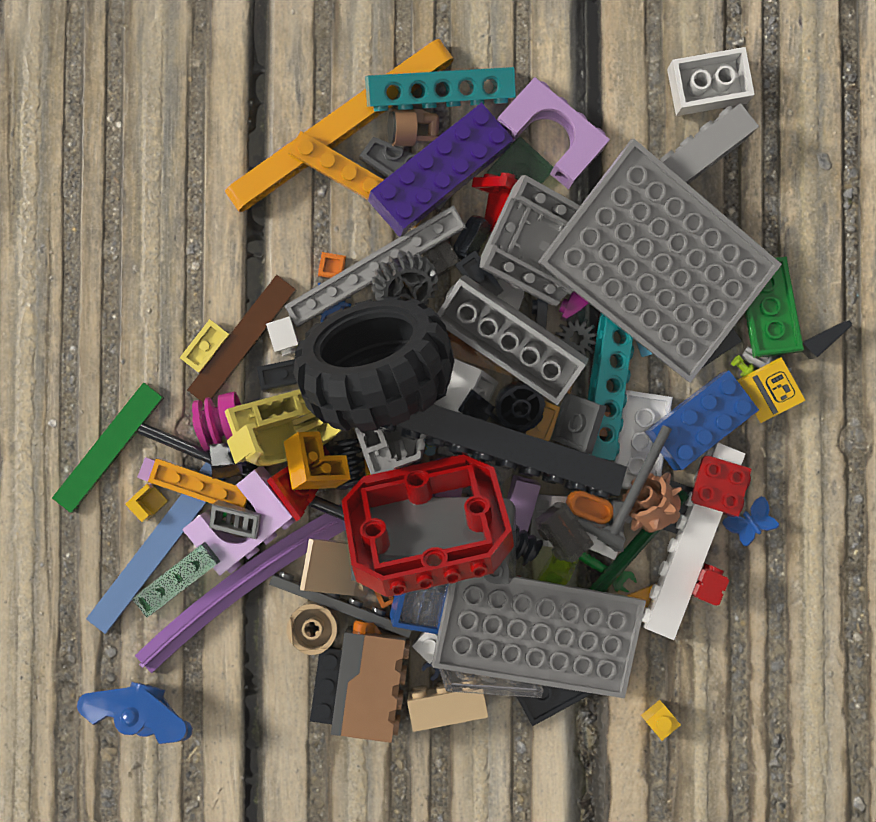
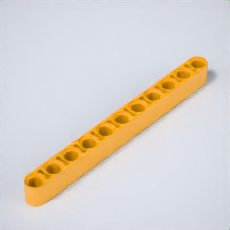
(330, 131)

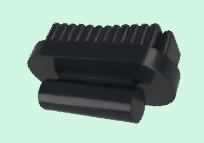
(472, 237)

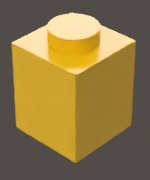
(660, 720)

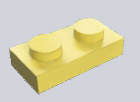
(204, 346)

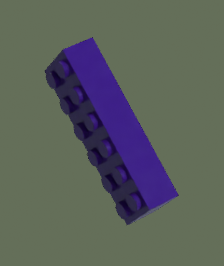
(440, 170)

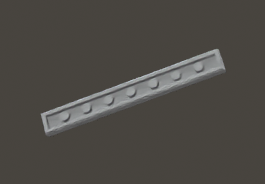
(360, 274)

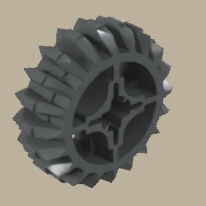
(411, 269)

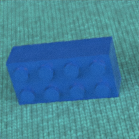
(703, 420)

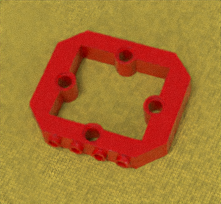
(436, 566)

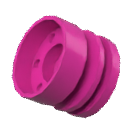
(211, 421)

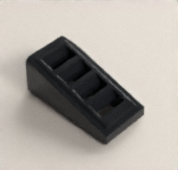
(819, 343)

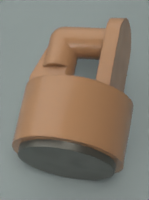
(403, 126)

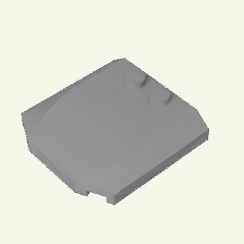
(523, 234)

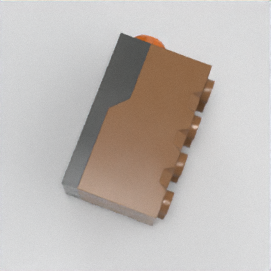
(370, 683)

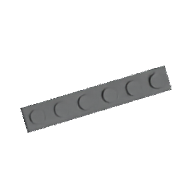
(352, 607)

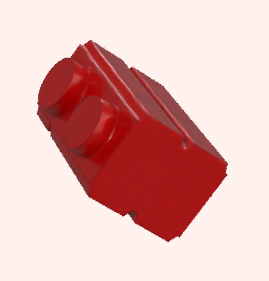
(710, 585)

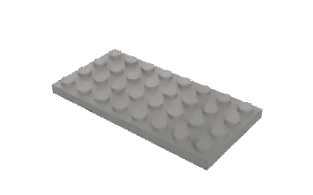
(540, 634)

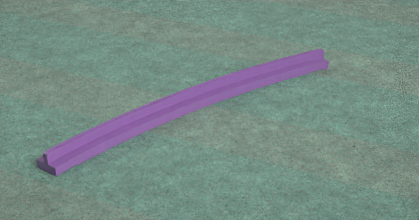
(234, 588)

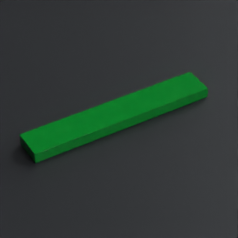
(107, 448)

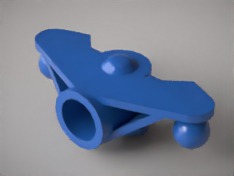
(137, 711)

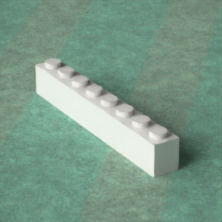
(685, 559)

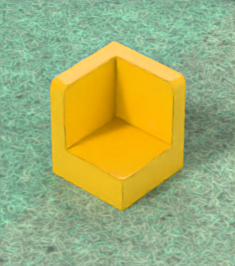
(146, 502)

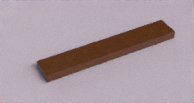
(242, 339)

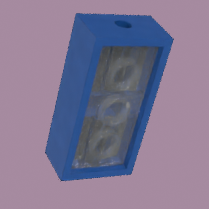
(419, 609)

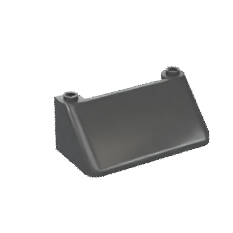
(440, 525)

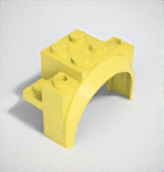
(265, 424)

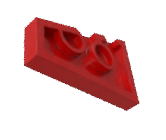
(294, 500)

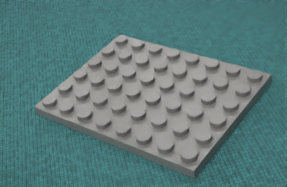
(660, 261)

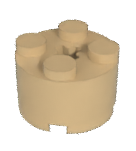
(304, 638)

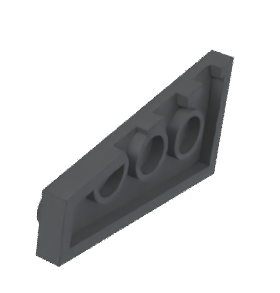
(387, 159)

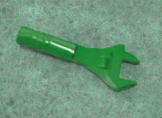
(601, 567)

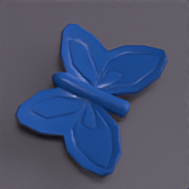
(752, 524)

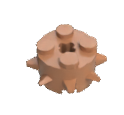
(656, 504)

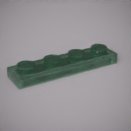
(176, 579)

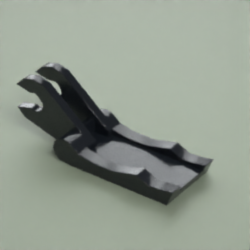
(477, 407)

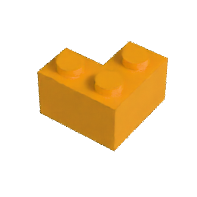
(310, 467)

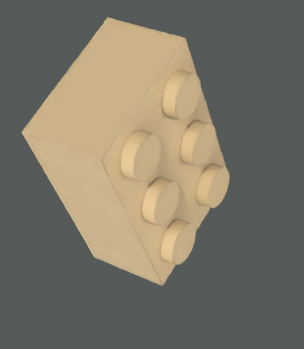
(438, 708)

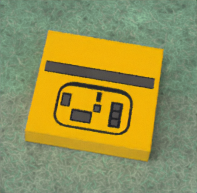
(772, 389)

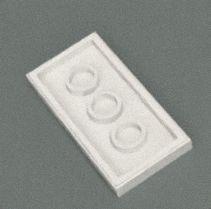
(638, 415)

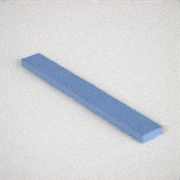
(146, 559)

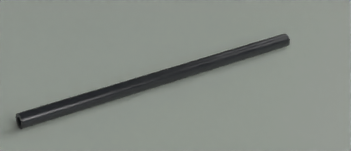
(198, 452)

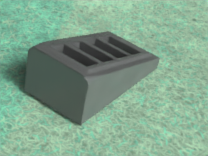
(218, 523)

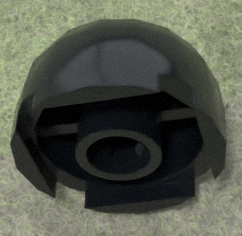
(519, 406)

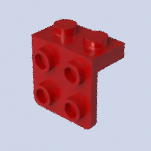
(498, 189)
(721, 486)

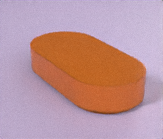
(590, 507)

